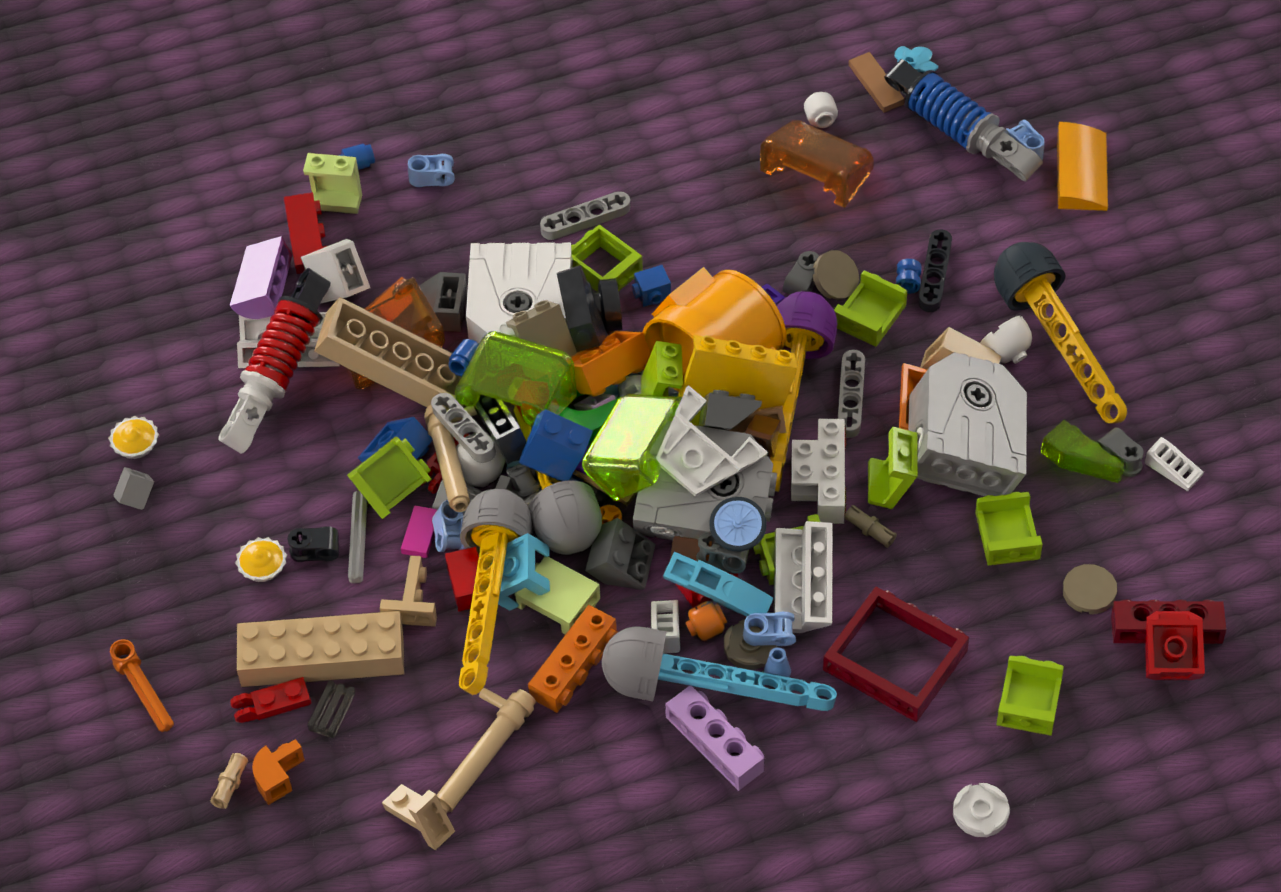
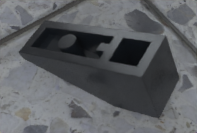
(580, 309)

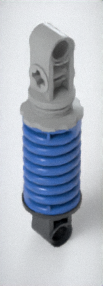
(961, 118)

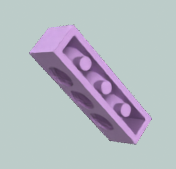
(736, 769)

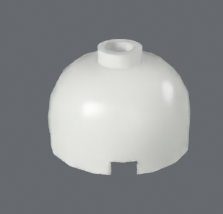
(1010, 340)
(477, 473)

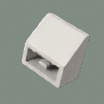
(341, 267)

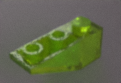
(1078, 453)

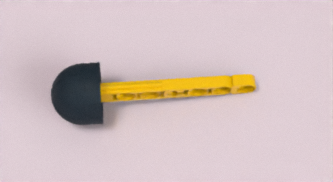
(1028, 278)

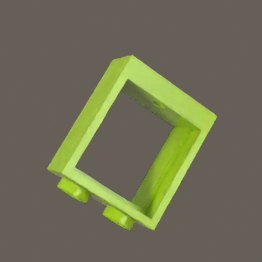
(600, 237)

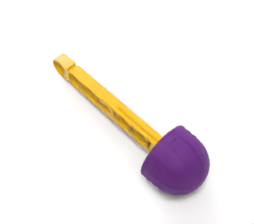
(809, 335)

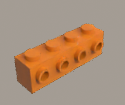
(572, 659)

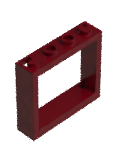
(880, 688)

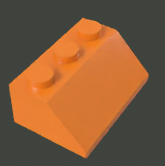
(610, 363)

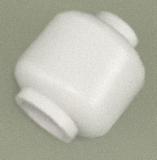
(820, 109)

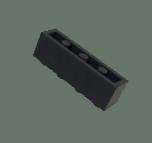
(501, 427)

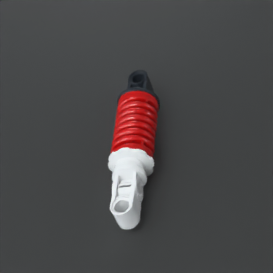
(275, 358)

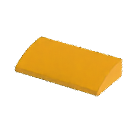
(1081, 167)

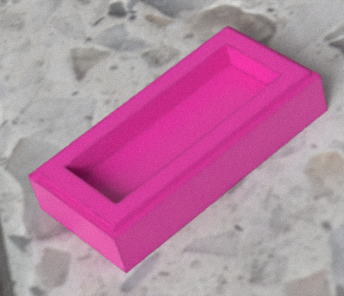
(419, 532)

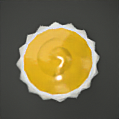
(133, 437)
(261, 559)

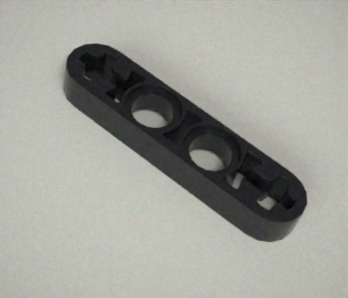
(935, 270)

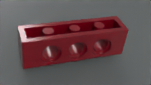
(1130, 630)

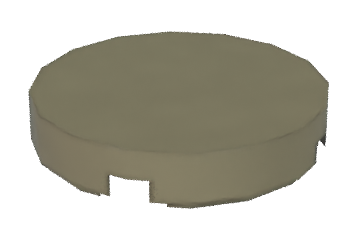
(835, 275)
(1089, 589)
(742, 653)

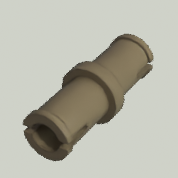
(870, 526)

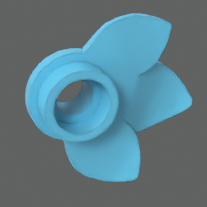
(918, 58)

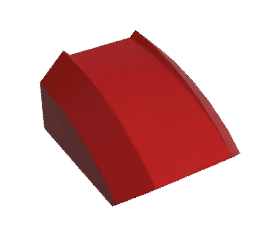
(1174, 646)

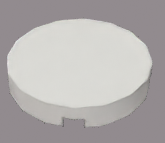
(981, 810)

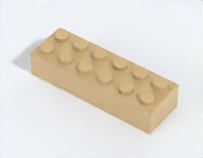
(385, 353)
(320, 648)

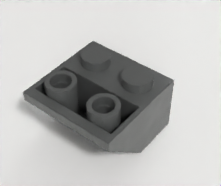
(447, 298)
(726, 411)
(620, 556)

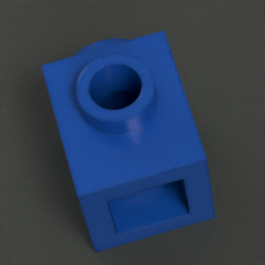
(651, 285)

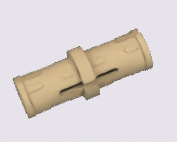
(229, 780)

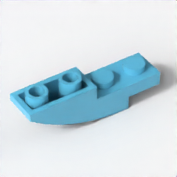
(717, 585)

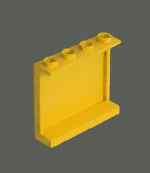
(739, 370)

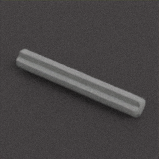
(357, 538)

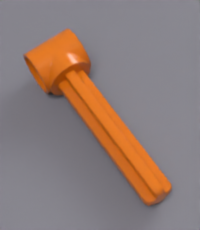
(131, 668)

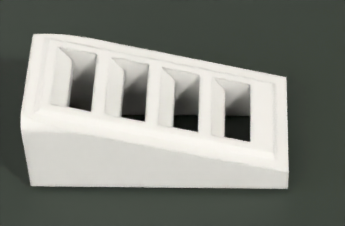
(1170, 452)
(668, 623)

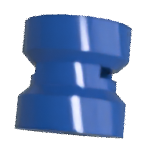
(909, 275)

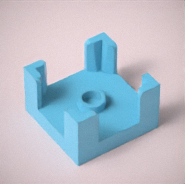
(520, 569)

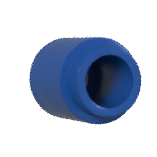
(363, 154)
(461, 356)

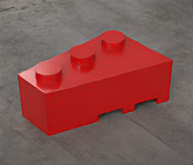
(304, 226)

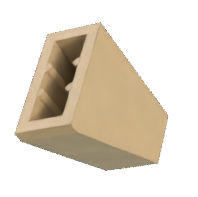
(954, 341)

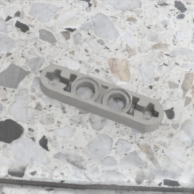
(583, 211)
(852, 393)
(459, 429)

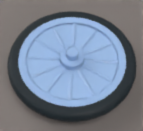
(737, 524)

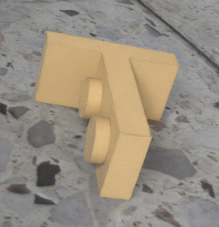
(412, 608)
(422, 813)

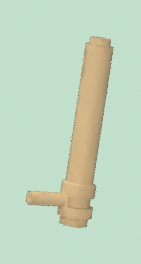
(448, 459)
(508, 719)

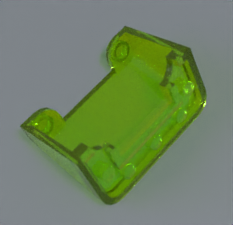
(518, 374)
(620, 453)

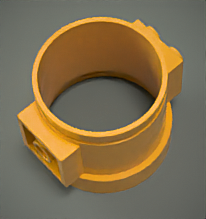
(720, 307)

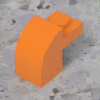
(271, 769)

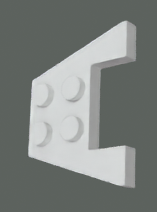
(694, 457)

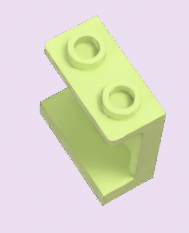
(334, 182)
(567, 596)

